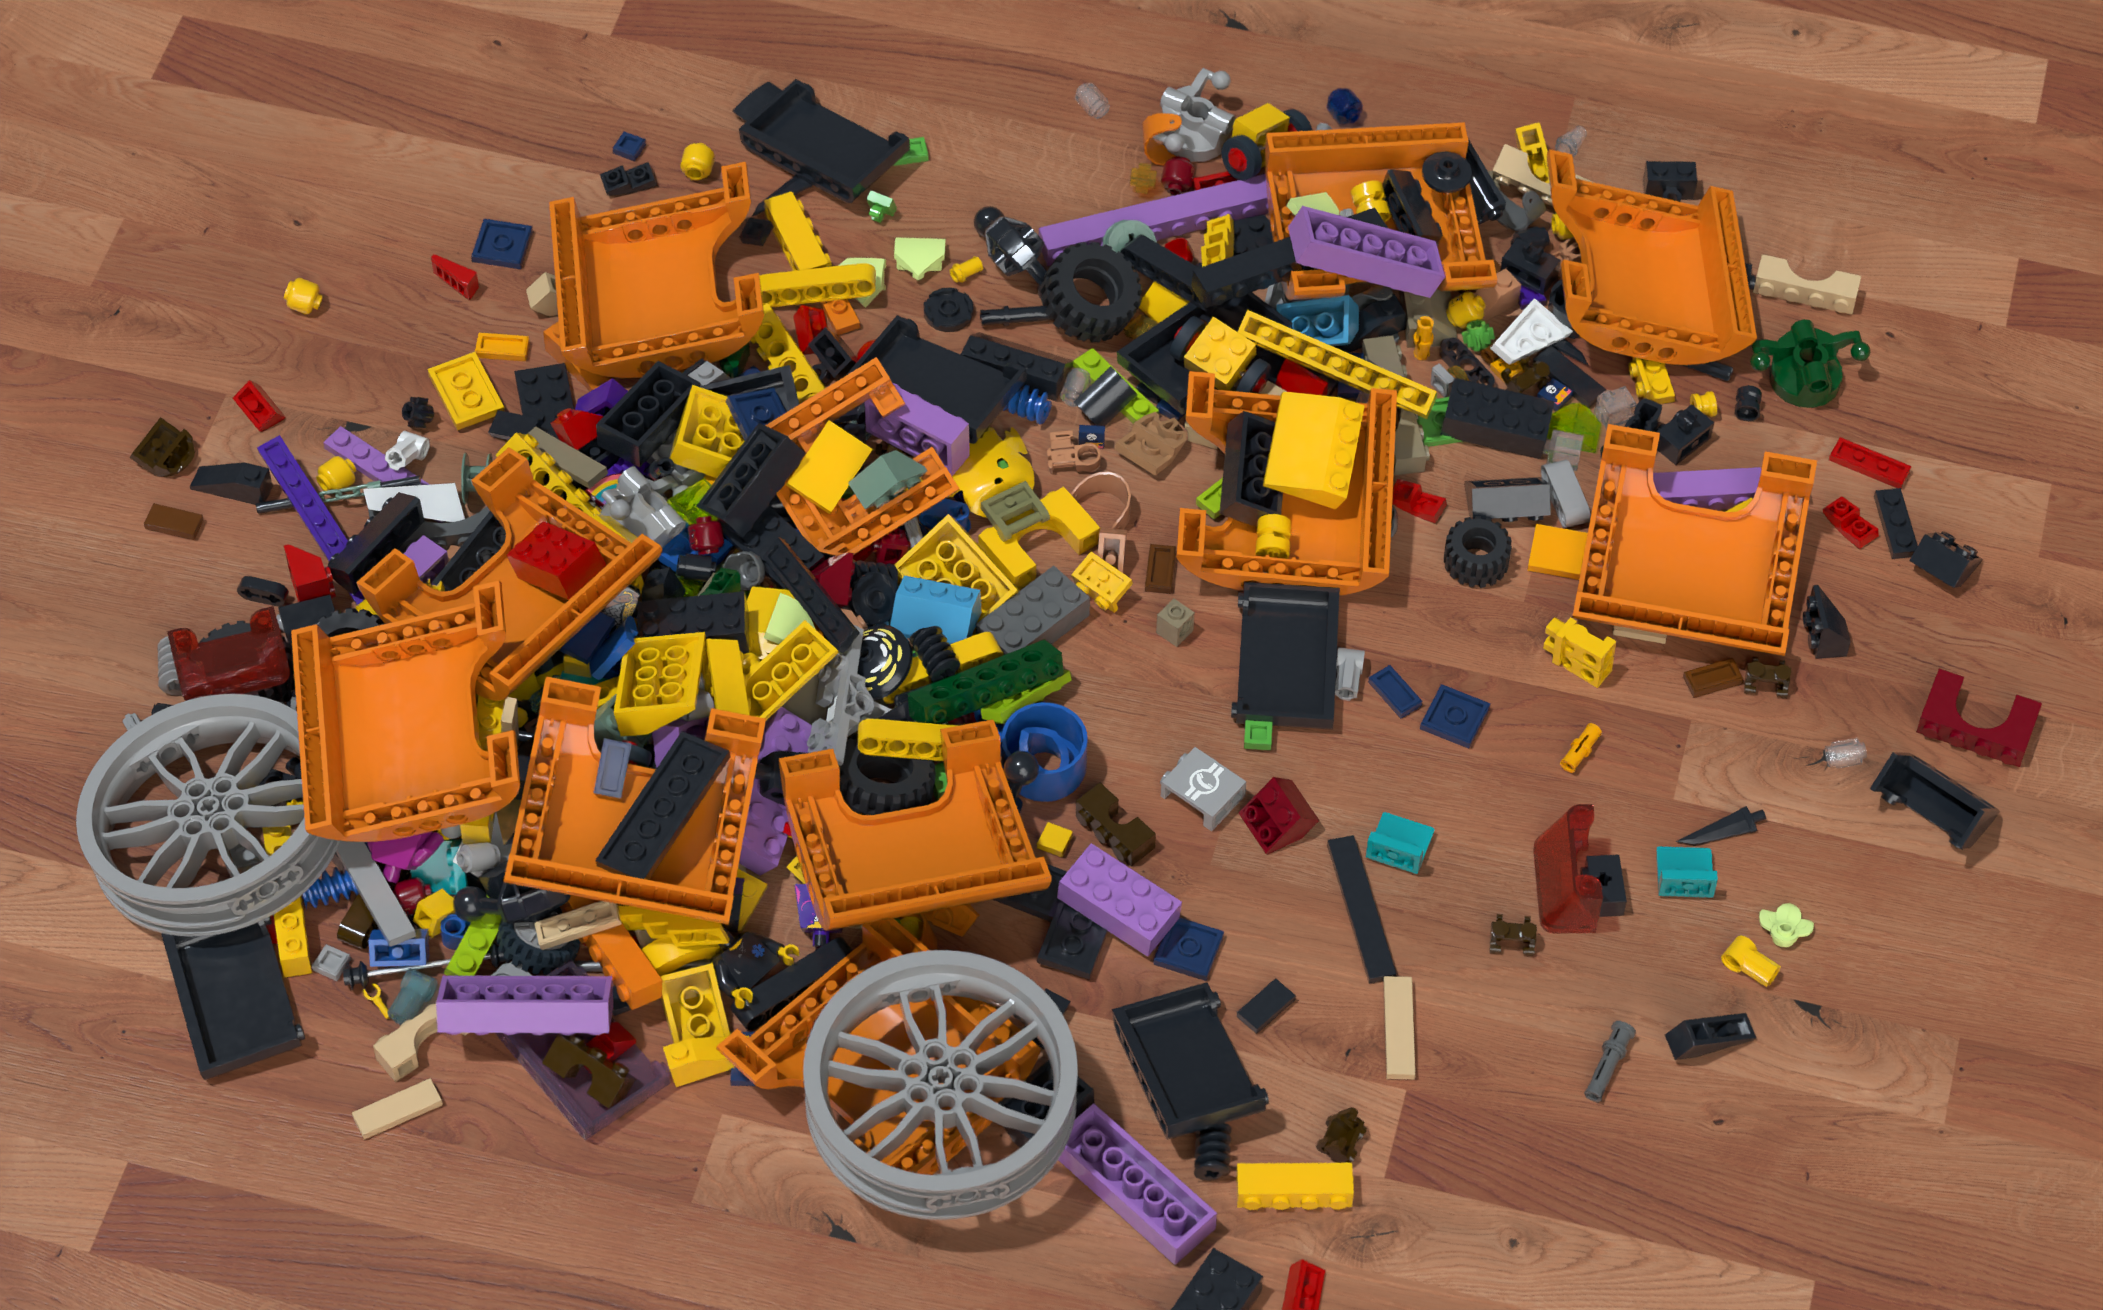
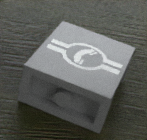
(1204, 786)

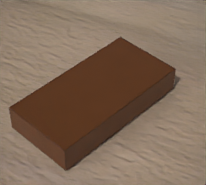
(173, 521)
(1160, 568)
(1713, 677)

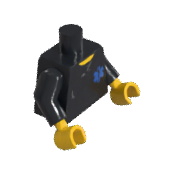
(746, 961)

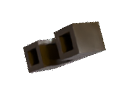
(1128, 840)
(609, 1079)

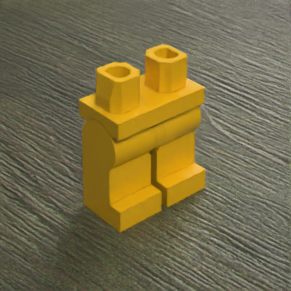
(1580, 651)

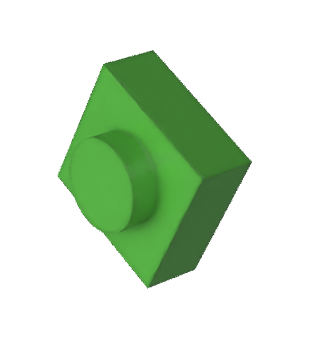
(1258, 735)

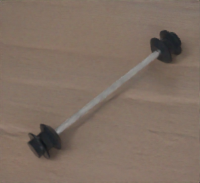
(361, 975)

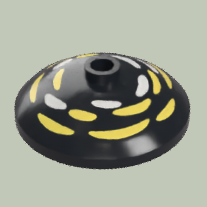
(887, 659)

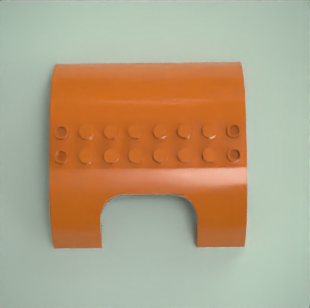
(1343, 158)
(1653, 271)
(645, 285)
(1327, 545)
(1693, 566)
(534, 618)
(396, 724)
(568, 825)
(912, 858)
(777, 1050)

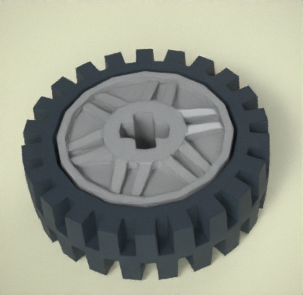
(521, 944)

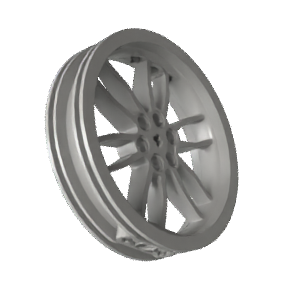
(203, 817)
(916, 979)

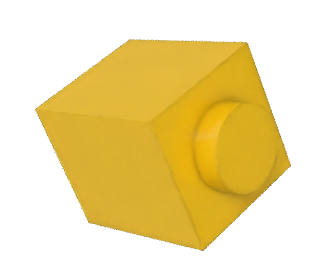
(433, 910)

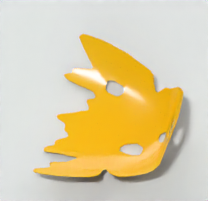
(981, 468)

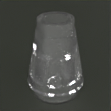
(1571, 141)

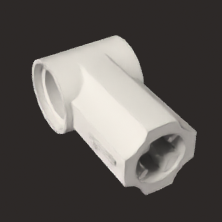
(408, 448)

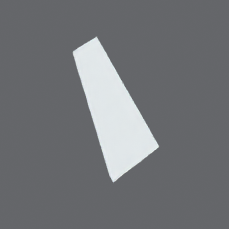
(437, 500)

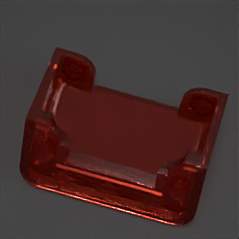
(233, 662)
(1564, 898)

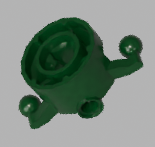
(1806, 363)

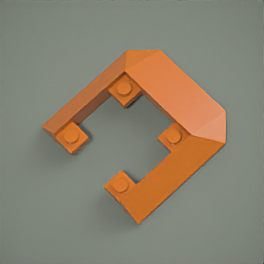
(849, 524)

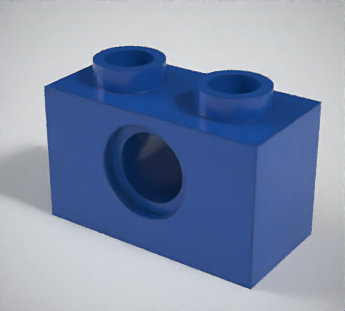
(407, 953)

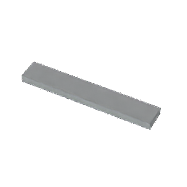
(375, 892)

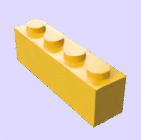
(795, 233)
(724, 676)
(1294, 1185)

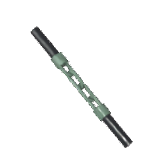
(285, 503)

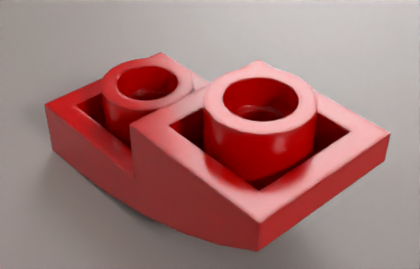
(1847, 520)

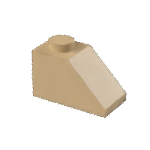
(543, 295)

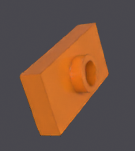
(841, 316)

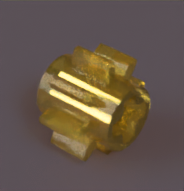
(1143, 178)

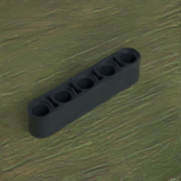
(1164, 268)
(788, 984)

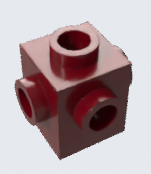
(891, 547)

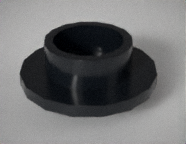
(1446, 172)

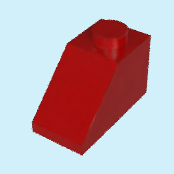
(576, 427)

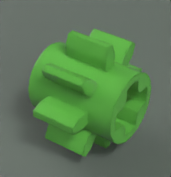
(1478, 335)

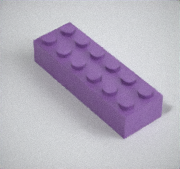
(1366, 251)
(766, 819)
(525, 1004)
(1137, 1185)

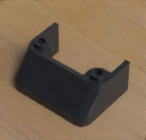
(1935, 797)

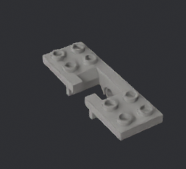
(841, 680)

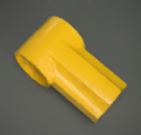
(1744, 957)

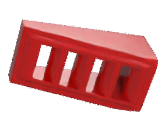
(455, 275)

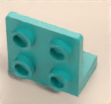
(1399, 842)
(441, 871)
(1685, 872)

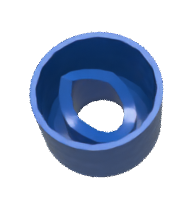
(1050, 730)

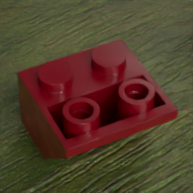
(835, 577)
(1278, 815)

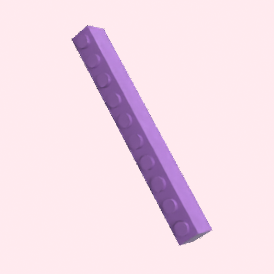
(1164, 216)

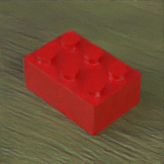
(556, 560)

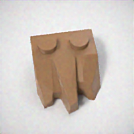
(1152, 443)

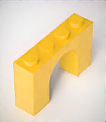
(1066, 519)

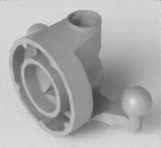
(1203, 125)
(641, 508)

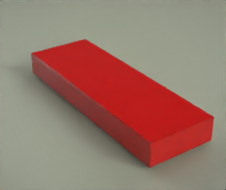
(1870, 463)

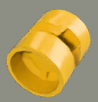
(1369, 196)
(1273, 536)

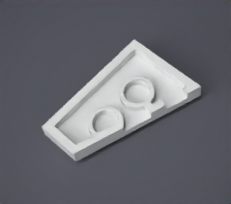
(1529, 333)

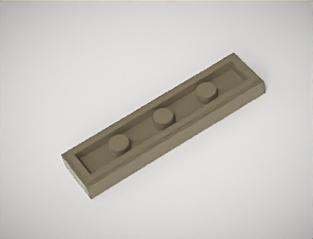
(576, 464)

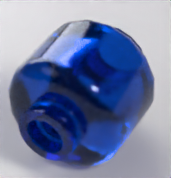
(1344, 106)

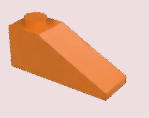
(553, 347)

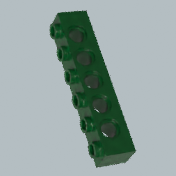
(986, 683)

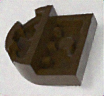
(164, 450)

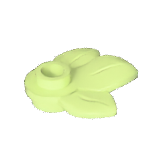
(1785, 924)

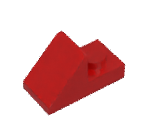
(614, 1042)

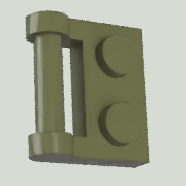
(1011, 504)

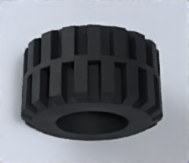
(1477, 535)

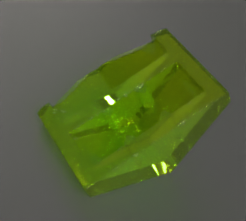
(1578, 420)
(687, 500)

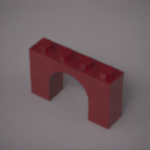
(2004, 743)

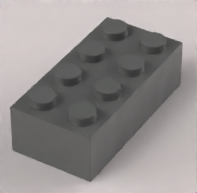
(1037, 612)

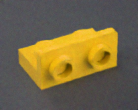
(1651, 380)
(1101, 581)

